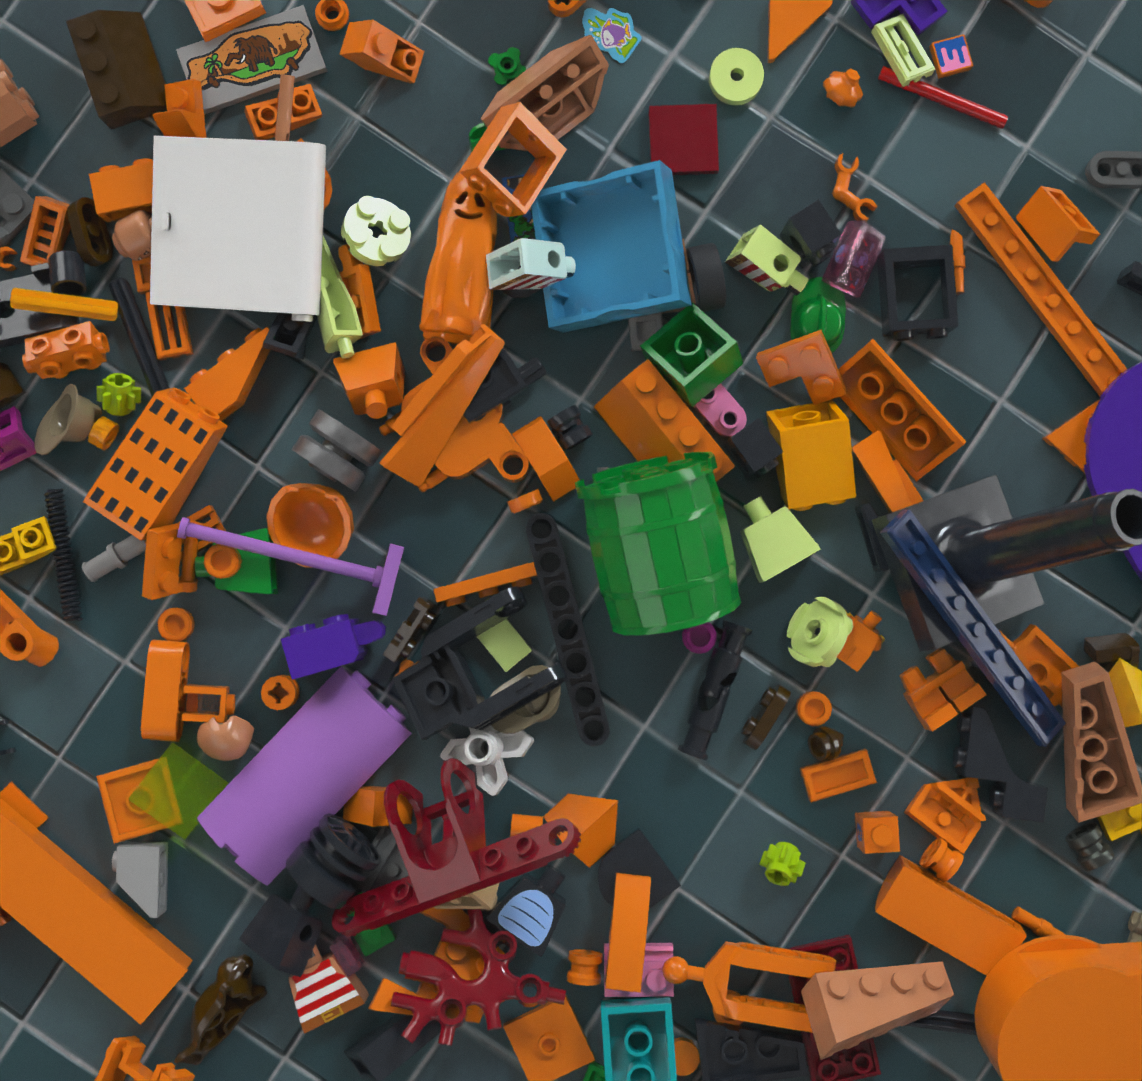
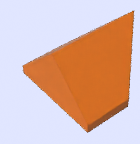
(594, 819)

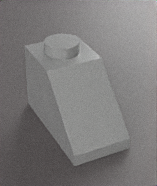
(143, 874)

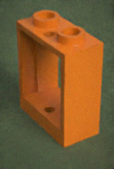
(535, 139)

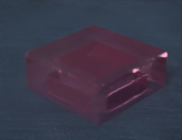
(347, 954)

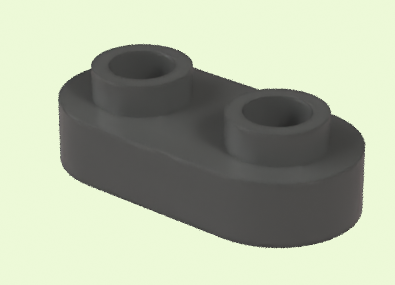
(1117, 168)

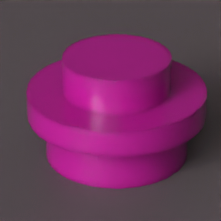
(699, 638)

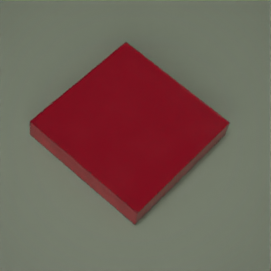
(685, 138)

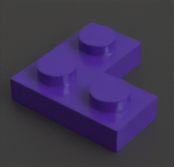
(918, 13)

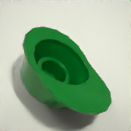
(817, 309)

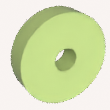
(736, 61)

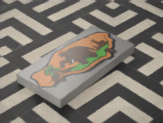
(253, 58)

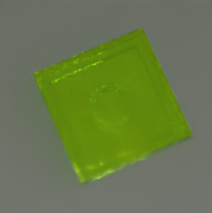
(177, 790)

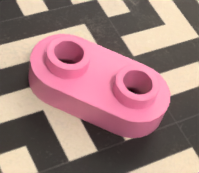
(715, 408)

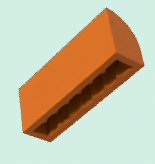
(947, 916)

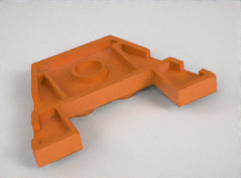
(464, 960)

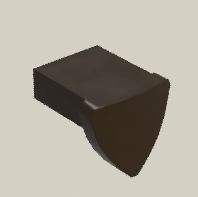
(1112, 647)

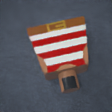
(325, 991)

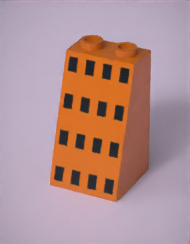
(157, 463)

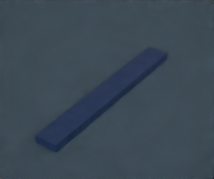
(973, 627)

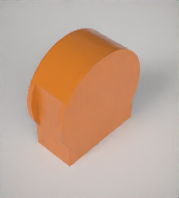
(1064, 1011)

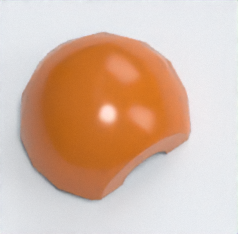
(311, 519)

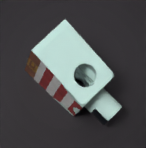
(540, 263)

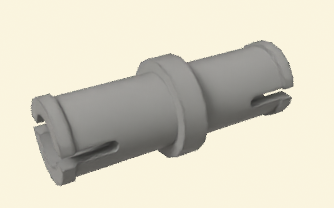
(114, 557)

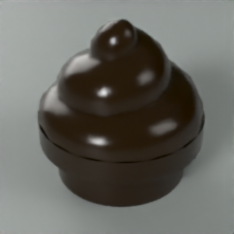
(825, 743)

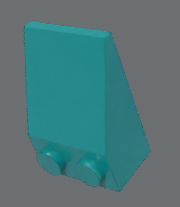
(638, 1039)

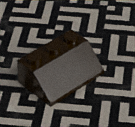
(119, 65)

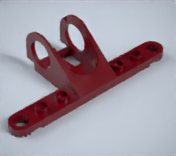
(457, 863)

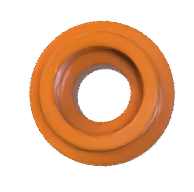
(326, 6)

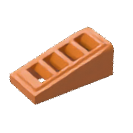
(39, 216)

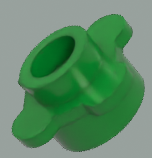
(497, 61)

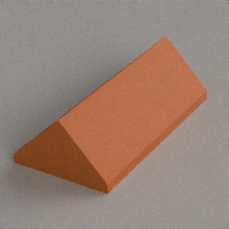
(899, 410)

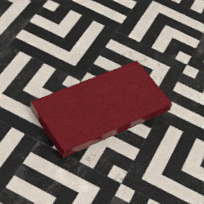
(845, 1064)

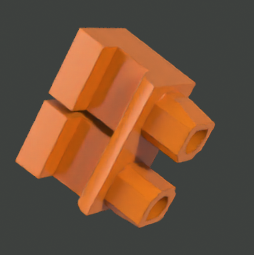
(943, 692)

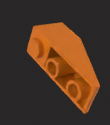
(232, 378)

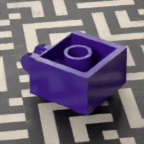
(330, 646)

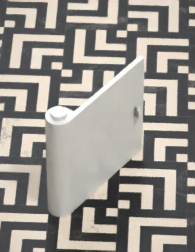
(237, 224)

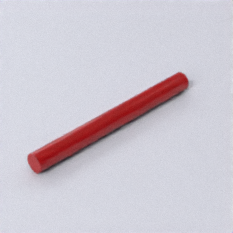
(947, 99)

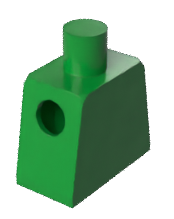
(256, 572)

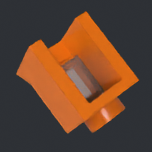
(208, 702)

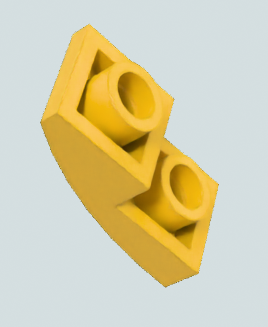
(25, 544)

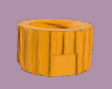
(103, 433)

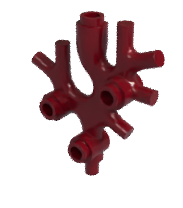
(486, 991)

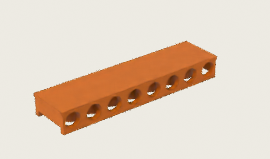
(84, 920)

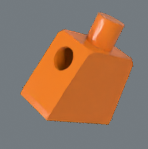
(372, 379)

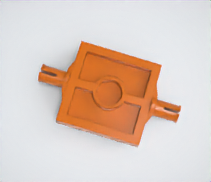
(1042, 660)

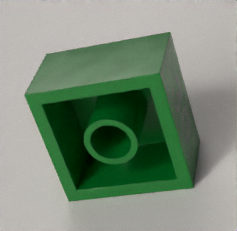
(693, 354)

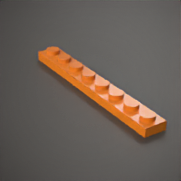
(1041, 287)

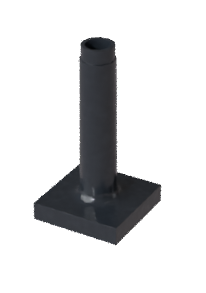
(1001, 553)

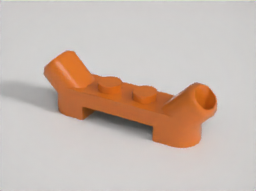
(22, 637)

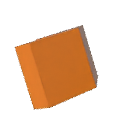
(546, 458)

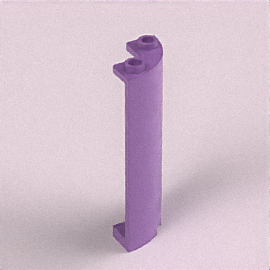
(304, 774)

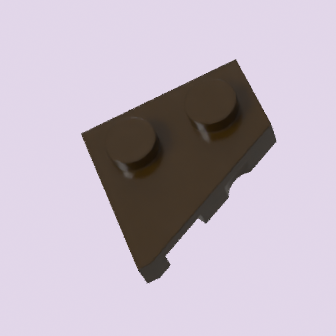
(403, 642)

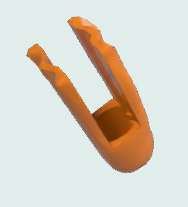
(457, 279)

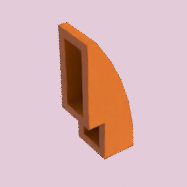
(628, 933)

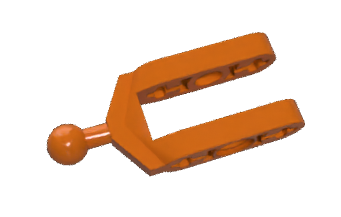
(758, 957)

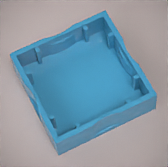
(623, 246)

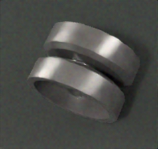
(336, 450)

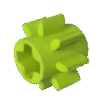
(118, 394)
(782, 863)

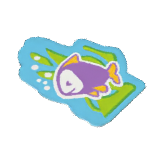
(612, 32)

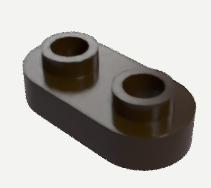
(89, 232)
(772, 704)

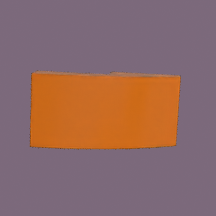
(263, 115)

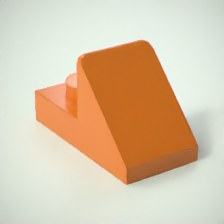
(184, 110)

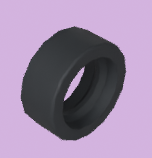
(707, 276)

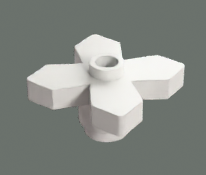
(489, 766)

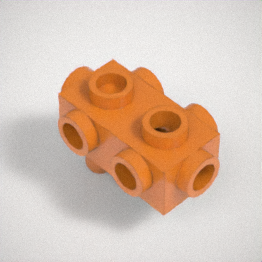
(65, 350)

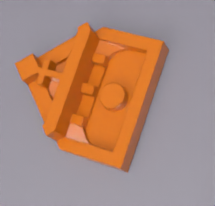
(949, 811)

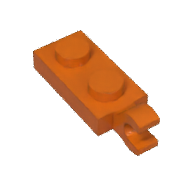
(360, 287)

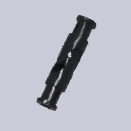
(719, 677)

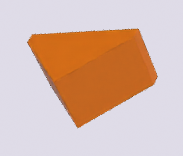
(368, 807)

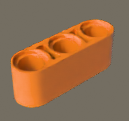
(164, 690)

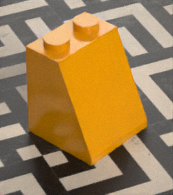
(815, 454)

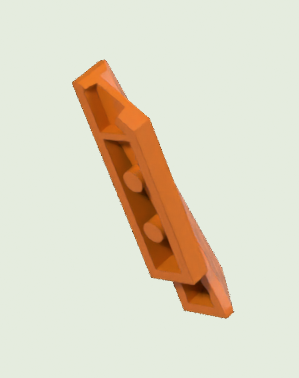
(440, 406)
(885, 474)

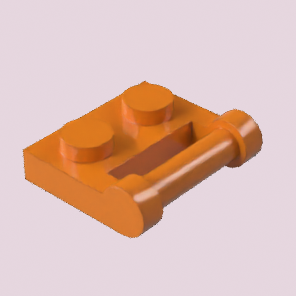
(163, 563)

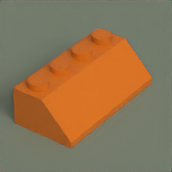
(656, 421)

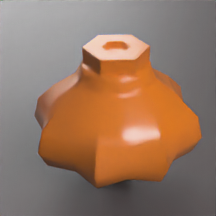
(843, 88)

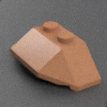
(556, 89)

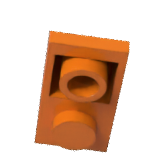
(381, 51)

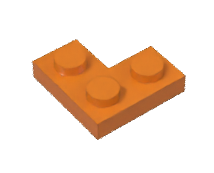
(808, 358)

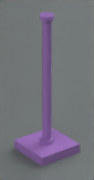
(382, 577)

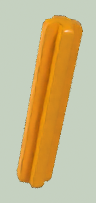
(63, 304)

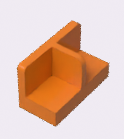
(1055, 222)

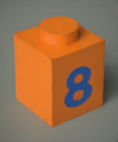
(877, 832)

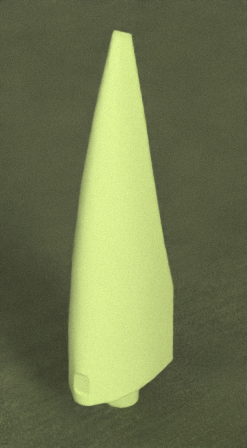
(338, 313)

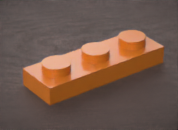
(486, 584)

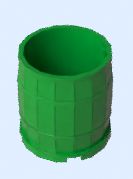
(661, 544)

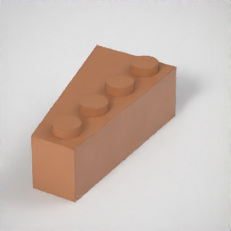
(1096, 747)
(871, 1001)

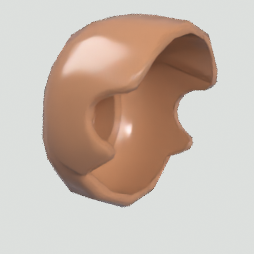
(225, 740)

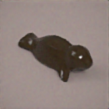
(221, 1007)

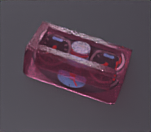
(854, 258)

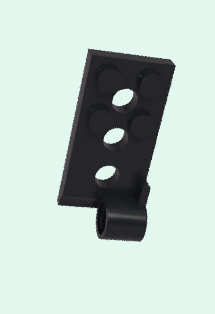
(61, 275)

